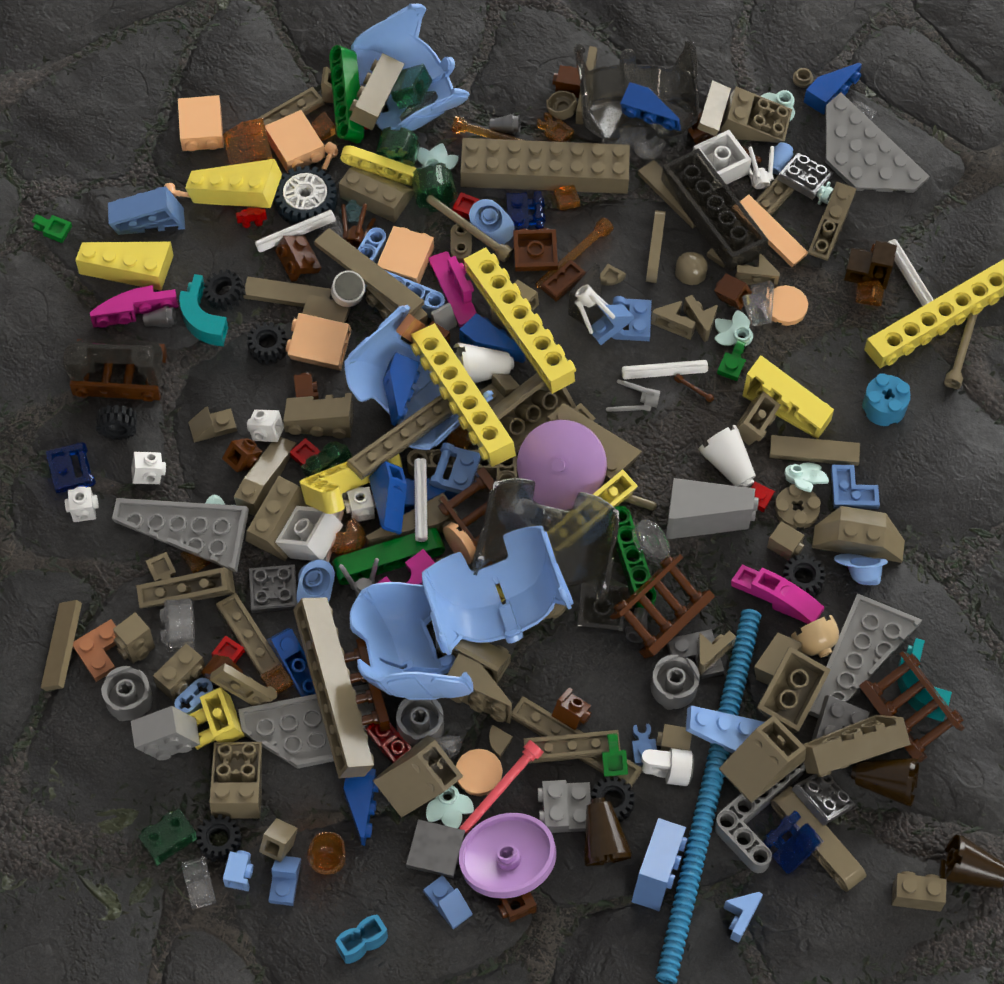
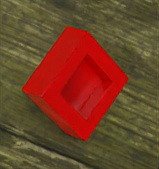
(463, 204)
(303, 451)
(764, 494)
(229, 648)

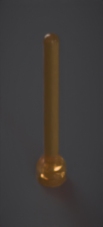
(461, 125)
(602, 228)

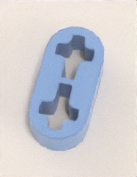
(190, 693)

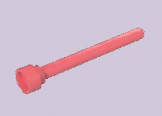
(530, 753)

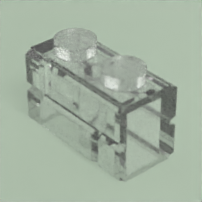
(179, 624)

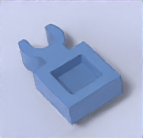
(643, 743)

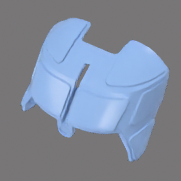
(399, 39)
(369, 363)
(470, 604)
(394, 626)

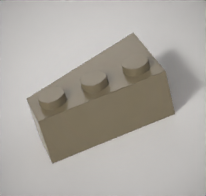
(320, 416)

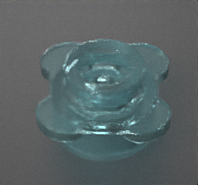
(352, 216)

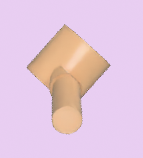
(332, 151)
(172, 189)

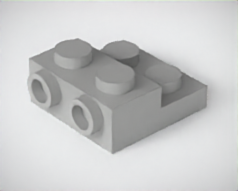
(564, 805)

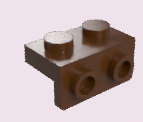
(297, 256)

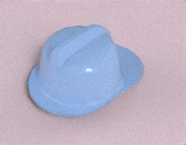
(492, 220)
(862, 568)
(315, 580)

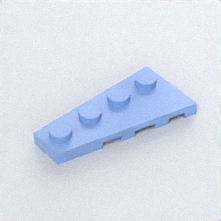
(720, 727)

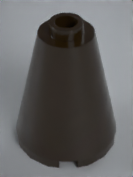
(889, 778)
(604, 835)
(971, 864)

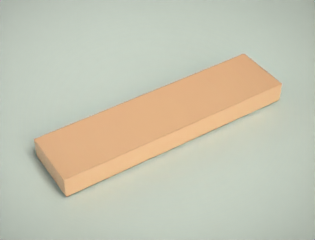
(778, 237)

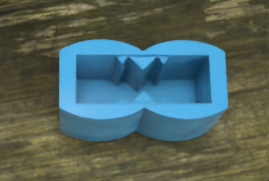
(356, 941)

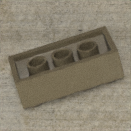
(529, 408)

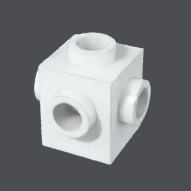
(265, 425)
(147, 468)
(81, 504)
(360, 504)

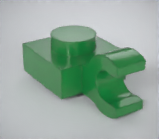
(54, 228)
(733, 364)
(614, 760)

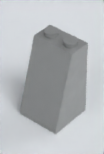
(709, 508)

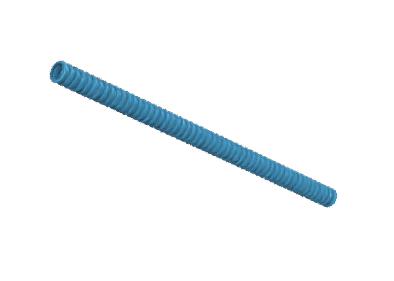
(706, 804)

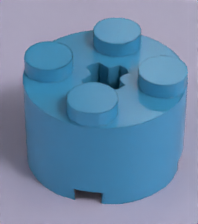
(886, 399)

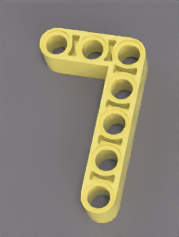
(325, 488)

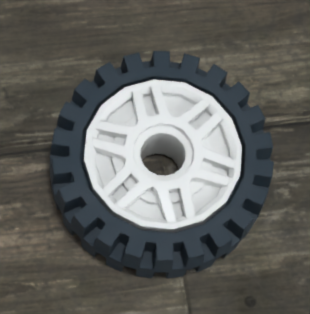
(311, 183)

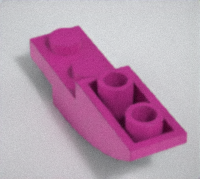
(125, 306)
(779, 591)

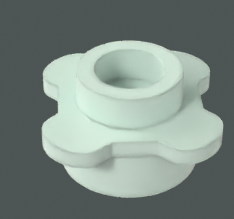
(824, 193)

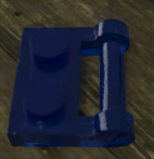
(63, 471)

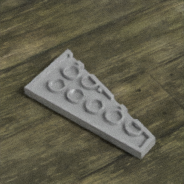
(198, 528)
(863, 646)

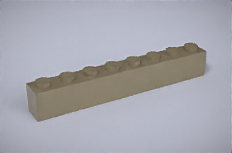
(333, 688)

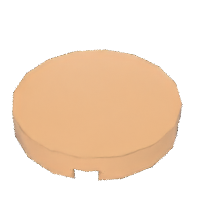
(789, 305)
(459, 541)
(480, 772)

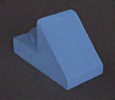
(608, 327)
(284, 881)
(448, 901)

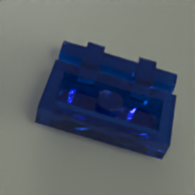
(518, 210)
(798, 847)

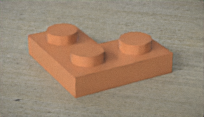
(92, 650)

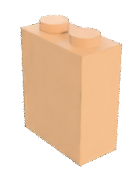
(200, 123)
(295, 141)
(407, 253)
(318, 341)

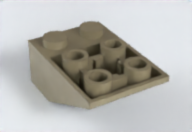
(755, 117)
(486, 695)
(763, 759)
(417, 776)
(236, 780)

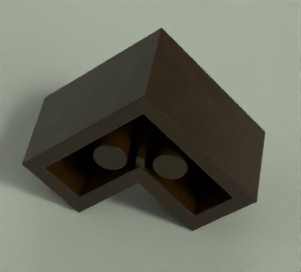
(871, 266)

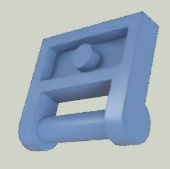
(640, 327)
(462, 471)

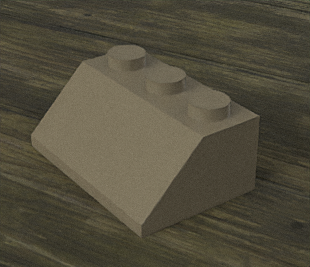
(380, 194)
(274, 515)
(493, 658)
(793, 689)

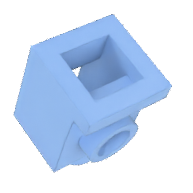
(238, 870)

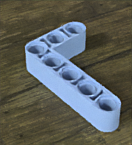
(374, 251)

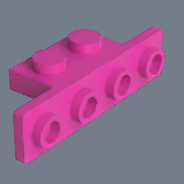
(454, 285)

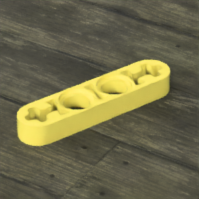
(361, 159)

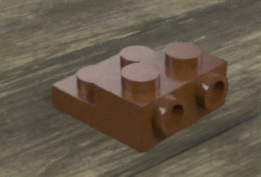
(535, 249)

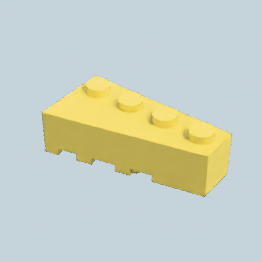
(236, 185)
(126, 262)
(797, 403)

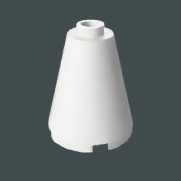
(483, 362)
(730, 456)

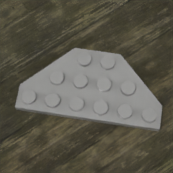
(865, 153)
(293, 728)

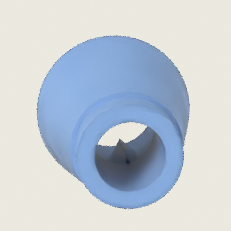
(782, 154)

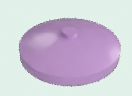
(562, 462)
(507, 855)

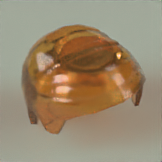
(351, 540)
(326, 853)

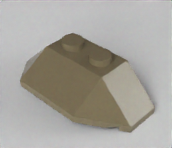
(859, 533)

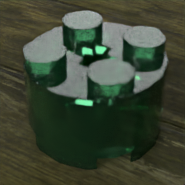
(398, 145)
(434, 181)

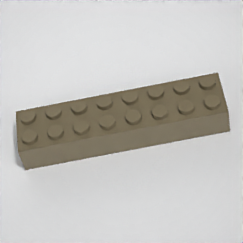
(545, 165)

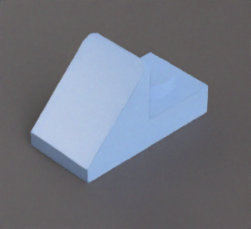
(744, 908)

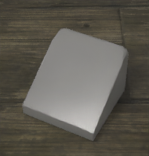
(444, 317)

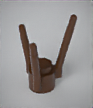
(355, 234)

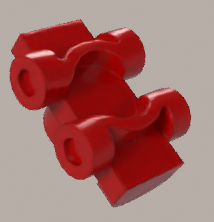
(251, 214)

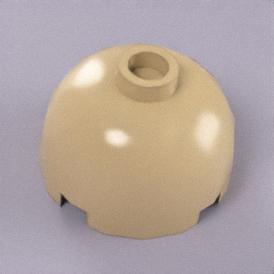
(818, 637)

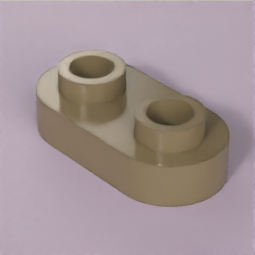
(461, 241)

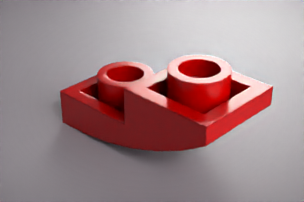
(388, 741)

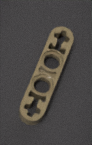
(655, 248)

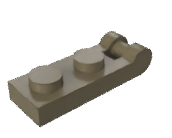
(242, 686)

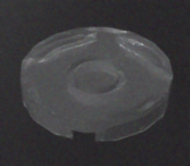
(651, 540)

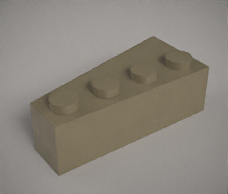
(618, 452)
(855, 743)

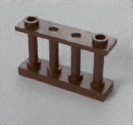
(117, 390)
(482, 482)
(667, 628)
(874, 693)
(373, 694)

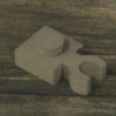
(160, 567)

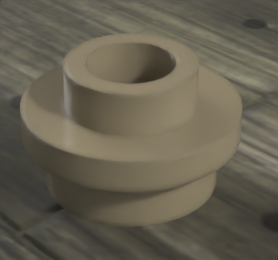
(803, 78)

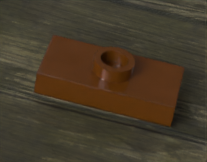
(563, 280)

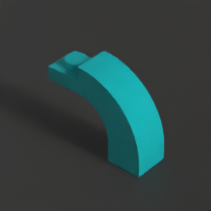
(203, 326)
(923, 696)

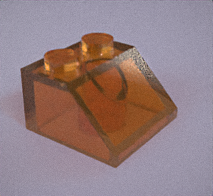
(247, 142)

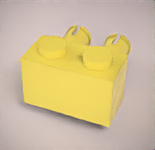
(221, 717)

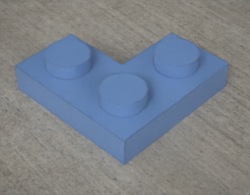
(848, 494)

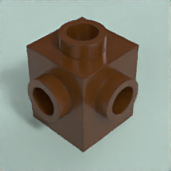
(242, 454)

